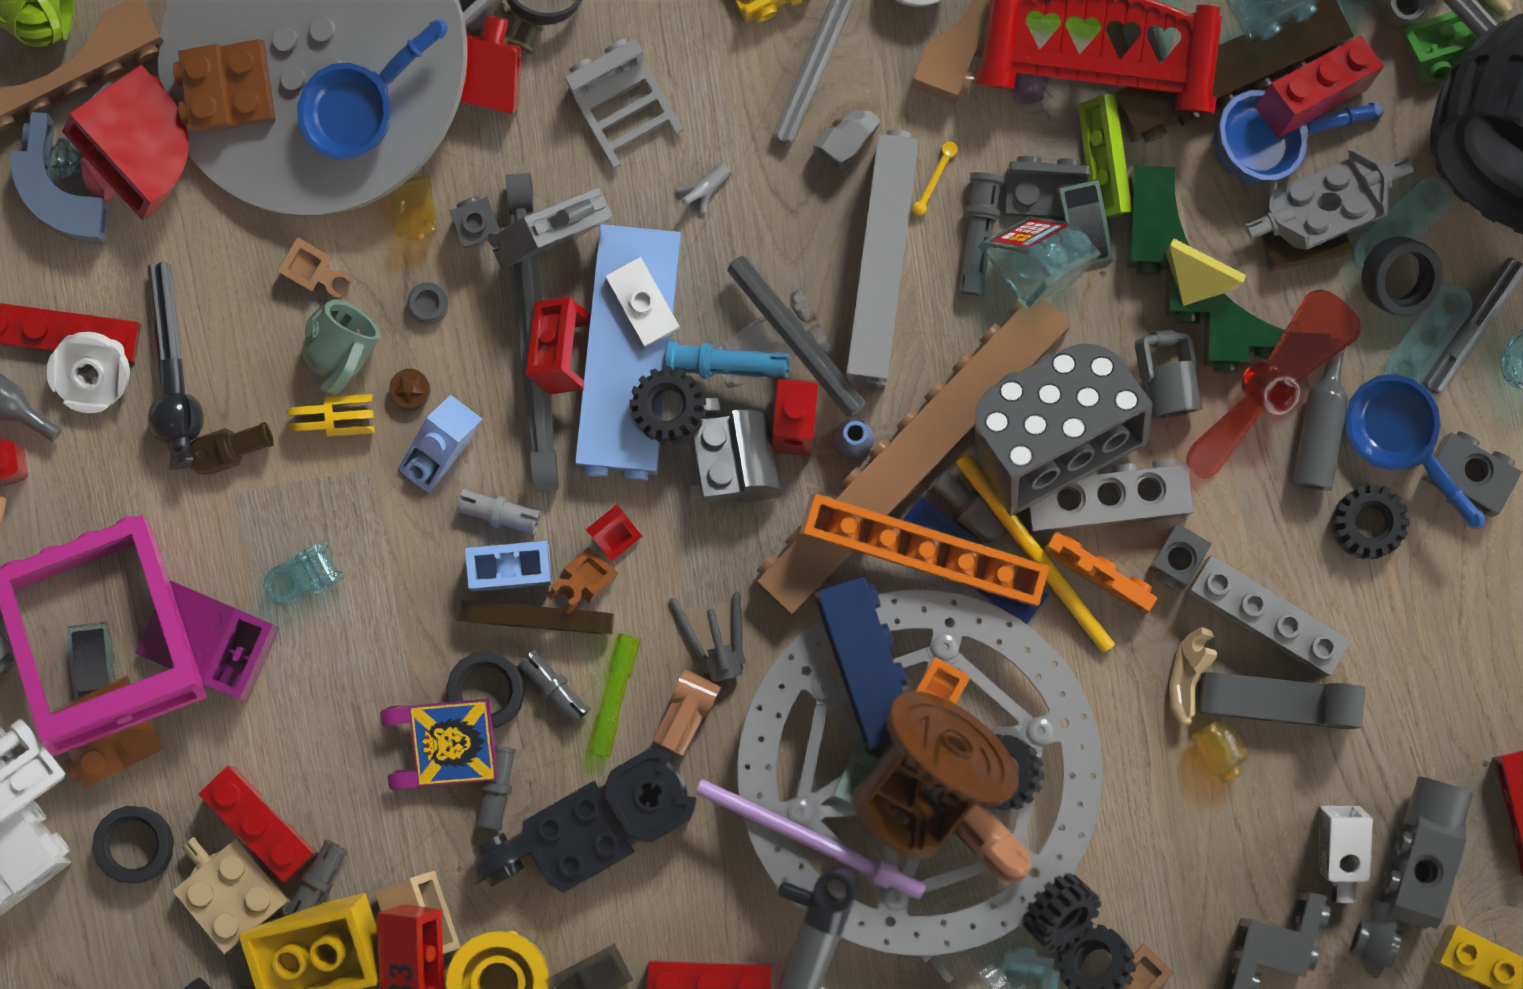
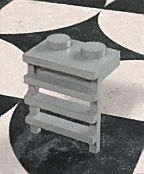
(608, 78)

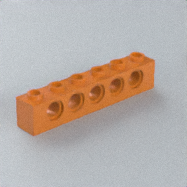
(924, 550)

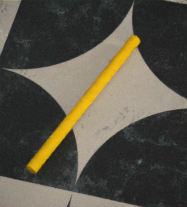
(1036, 554)

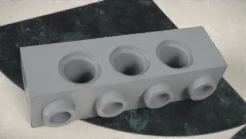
(1172, 501)
(1268, 617)

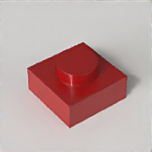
(614, 532)

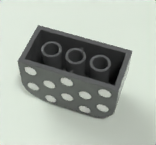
(1058, 423)

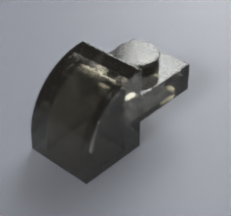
(598, 971)

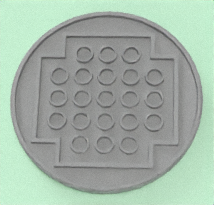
(271, 160)

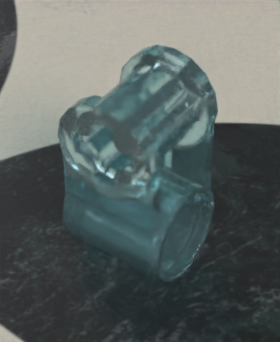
(305, 574)

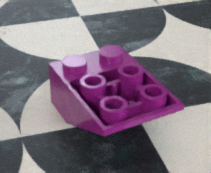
(223, 639)

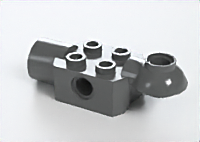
(1437, 839)

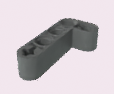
(1282, 700)

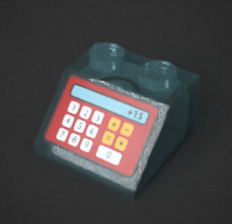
(1040, 256)

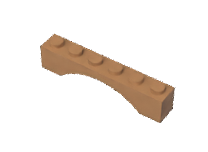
(121, 37)
(949, 56)

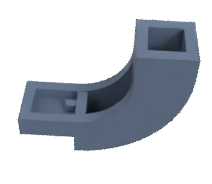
(67, 214)

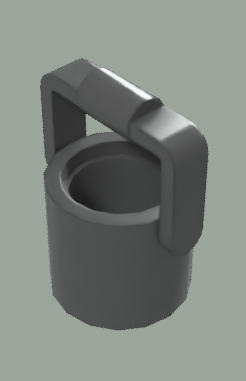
(1173, 385)

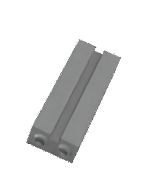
(882, 259)

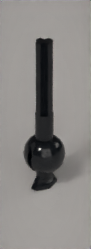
(175, 414)

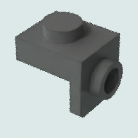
(474, 221)

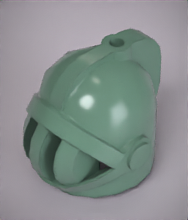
(334, 347)

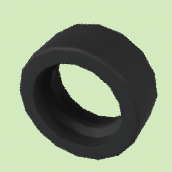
(1424, 290)
(493, 660)
(104, 831)

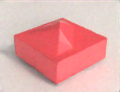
(95, 182)

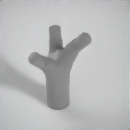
(704, 187)

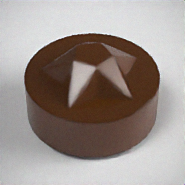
(409, 389)

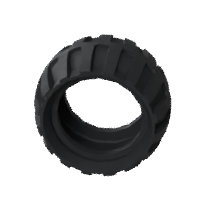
(1481, 125)

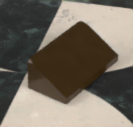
(1283, 255)

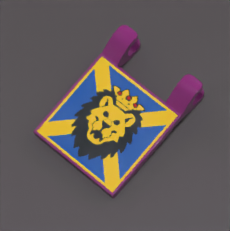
(449, 743)

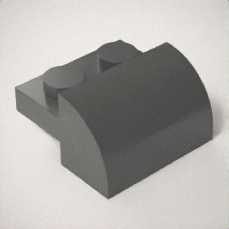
(736, 457)

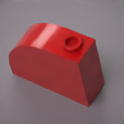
(133, 139)

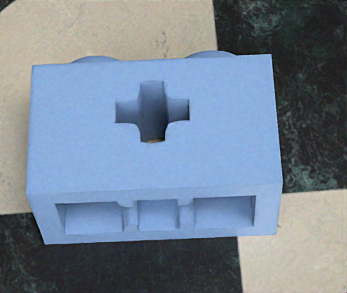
(508, 566)

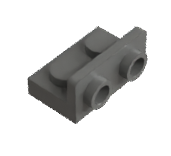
(1035, 185)

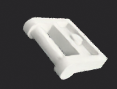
(28, 774)

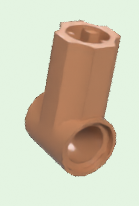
(689, 705)

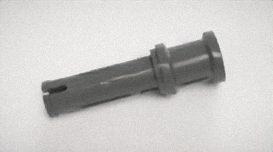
(981, 214)

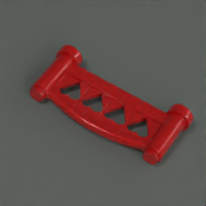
(1185, 71)

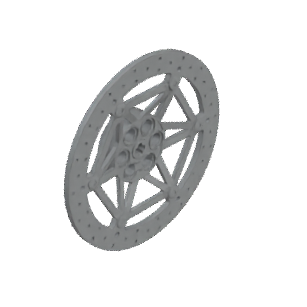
(1036, 731)

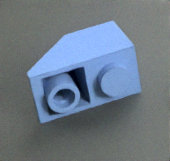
(439, 443)

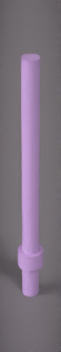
(884, 873)

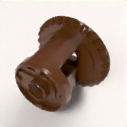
(931, 745)

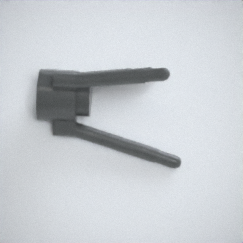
(722, 661)

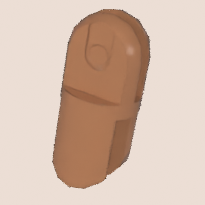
(994, 845)

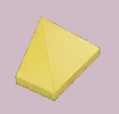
(1200, 275)

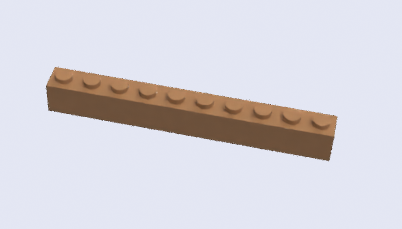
(918, 447)

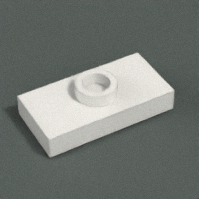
(642, 302)

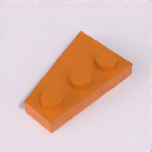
(1100, 572)

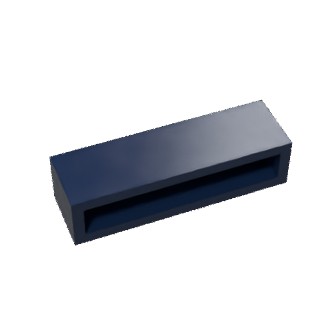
(862, 655)

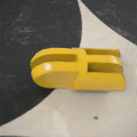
(331, 416)

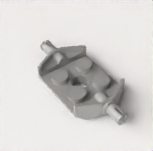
(1355, 184)

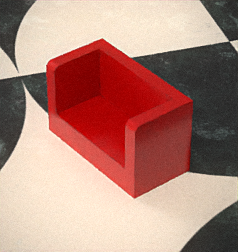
(552, 344)

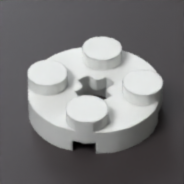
(71, 385)

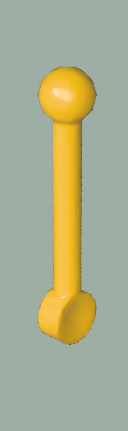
(948, 152)

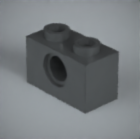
(1497, 469)

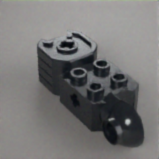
(592, 825)

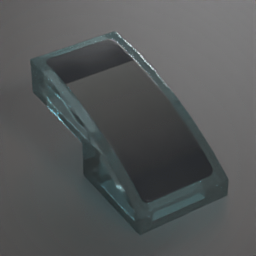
(90, 657)

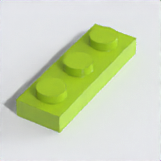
(1105, 152)

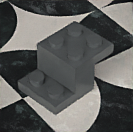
(1278, 947)

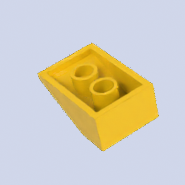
(316, 948)

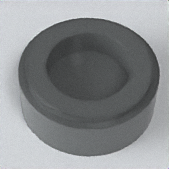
(428, 303)

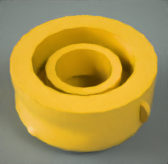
(498, 948)

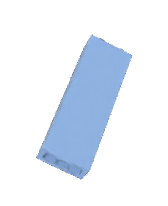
(618, 359)

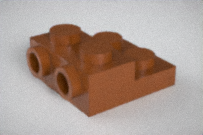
(224, 86)
(113, 752)

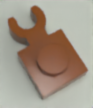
(584, 578)

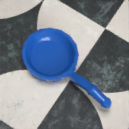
(348, 106)
(1254, 152)
(1396, 426)

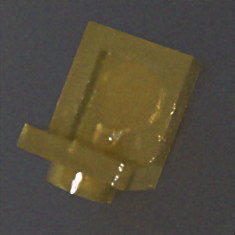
(415, 208)

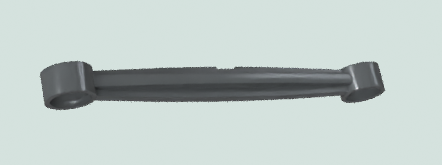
(527, 292)

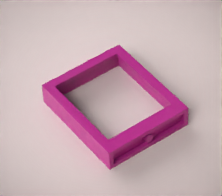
(125, 705)

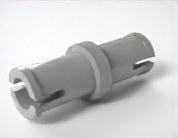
(498, 511)

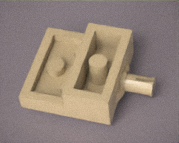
(228, 892)

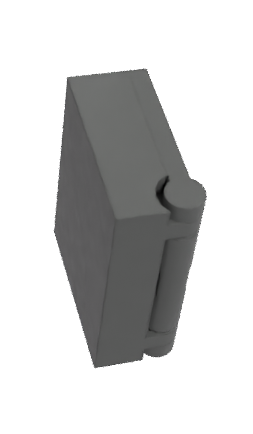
(549, 228)

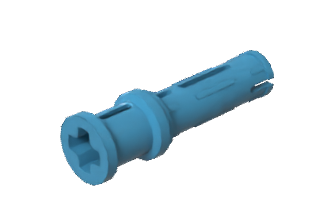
(708, 361)

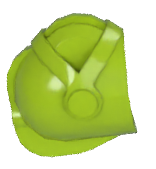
(37, 21)

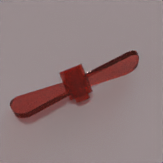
(1312, 338)

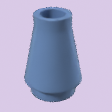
(852, 448)

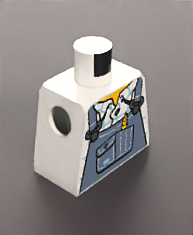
(1341, 833)

